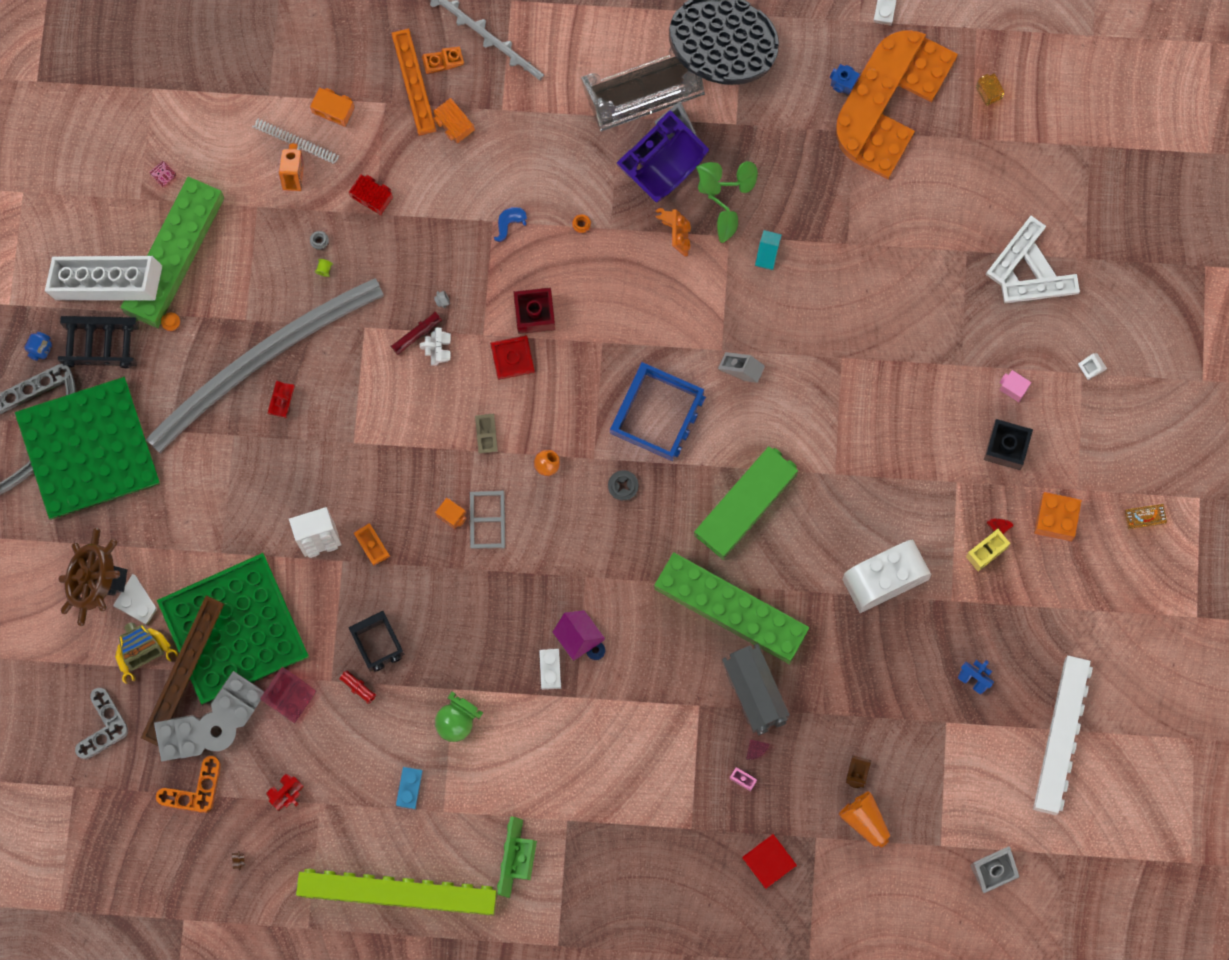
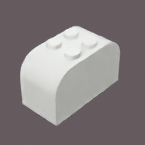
(886, 575)

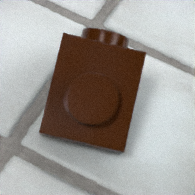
(858, 772)

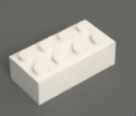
(315, 532)

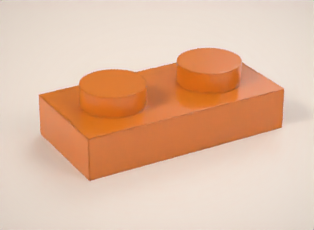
(371, 544)

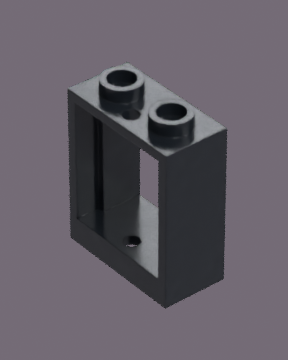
(368, 624)

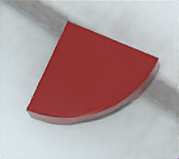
(1001, 524)

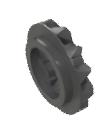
(621, 477)

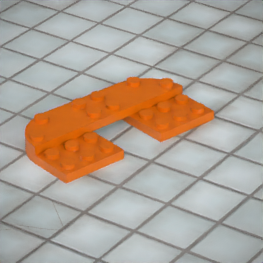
(899, 60)

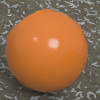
(546, 462)

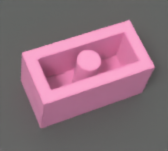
(743, 779)

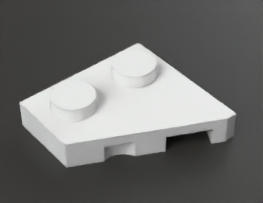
(136, 601)

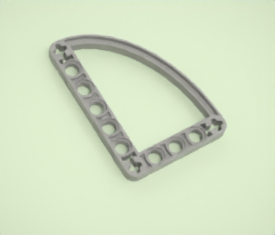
(21, 398)

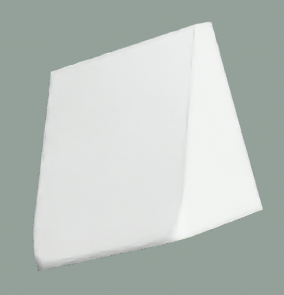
(1092, 366)

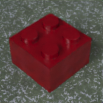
(534, 310)

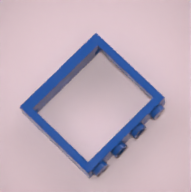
(673, 381)

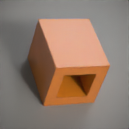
(451, 513)

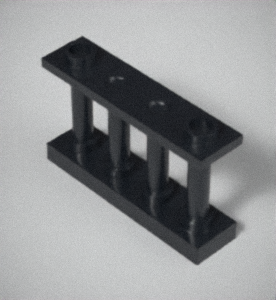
(90, 324)

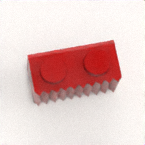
(371, 194)

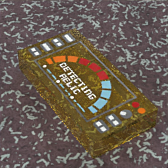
(1145, 516)

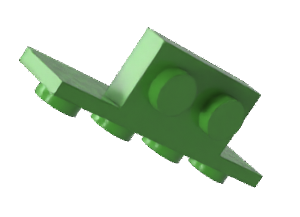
(517, 858)

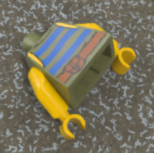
(139, 647)

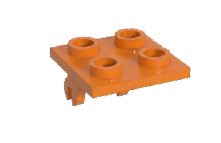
(680, 229)

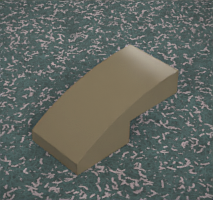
(486, 433)

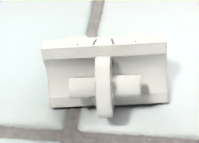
(433, 346)

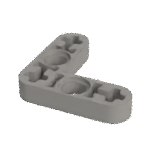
(110, 725)

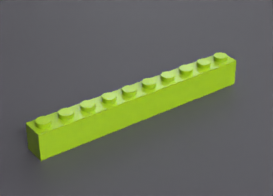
(396, 893)

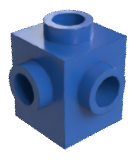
(844, 79)

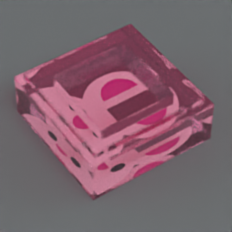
(162, 173)

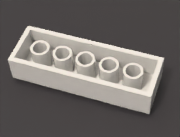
(103, 278)

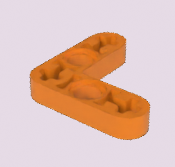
(194, 798)

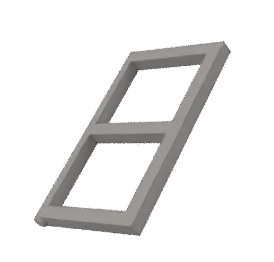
(489, 519)

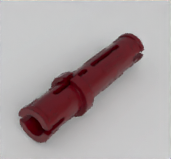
(416, 333)

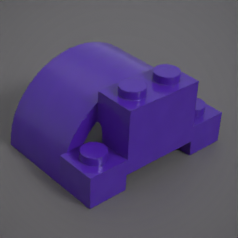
(662, 160)

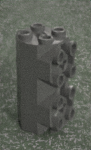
(756, 689)

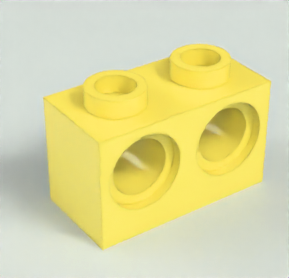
(988, 550)

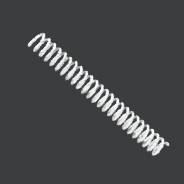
(287, 134)

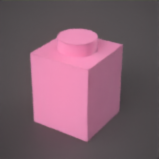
(1014, 385)

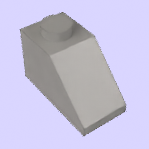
(741, 366)

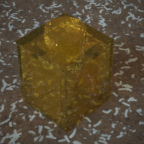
(990, 89)

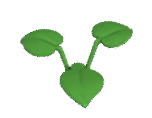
(709, 176)

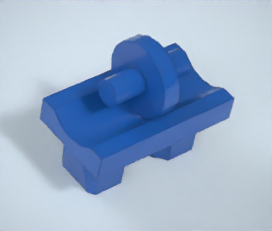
(969, 671)

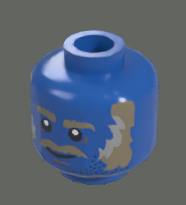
(38, 346)

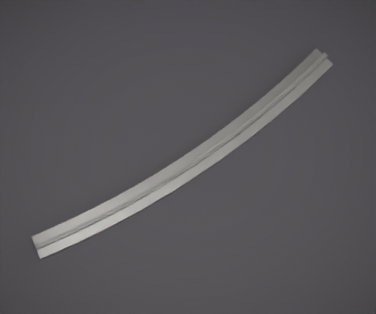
(259, 356)

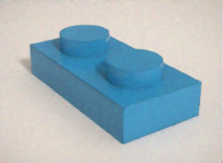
(409, 788)

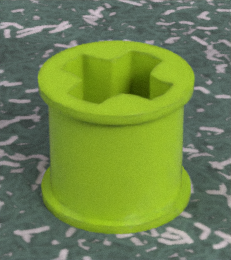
(323, 267)

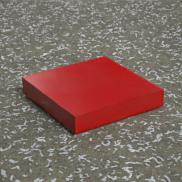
(512, 357)
(769, 861)

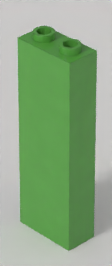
(746, 502)

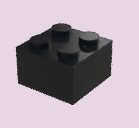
(1008, 444)

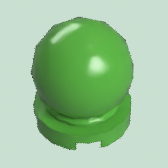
(456, 719)

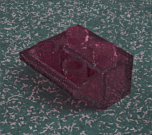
(288, 695)

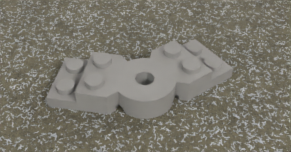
(190, 735)

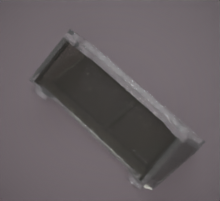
(640, 91)

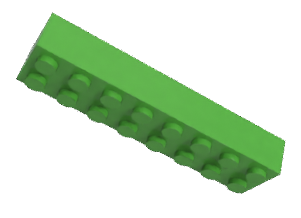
(177, 247)
(731, 608)

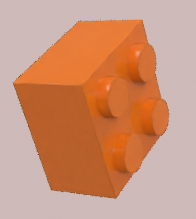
(1057, 516)

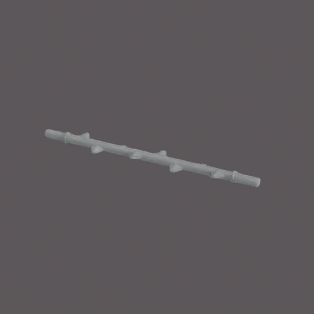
(489, 39)

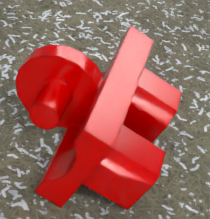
(281, 399)
(287, 794)

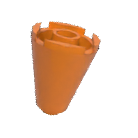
(866, 819)

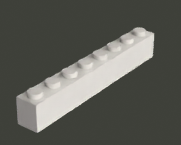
(1061, 735)

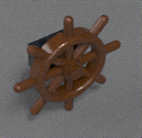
(96, 576)

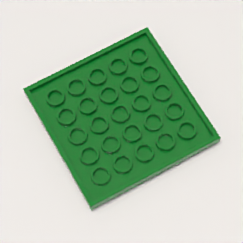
(87, 448)
(251, 633)

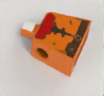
(291, 168)

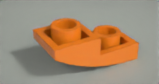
(443, 60)

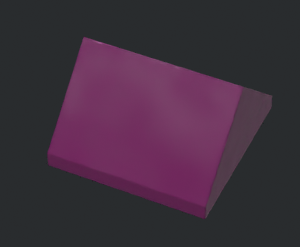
(577, 633)

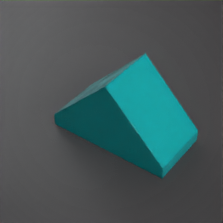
(768, 250)

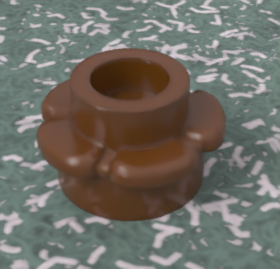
(238, 860)

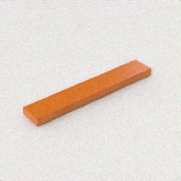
(413, 82)

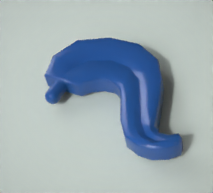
(510, 215)

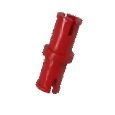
(357, 687)

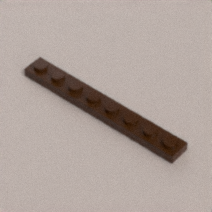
(184, 666)

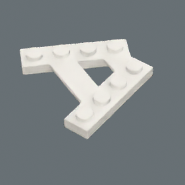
(1047, 283)

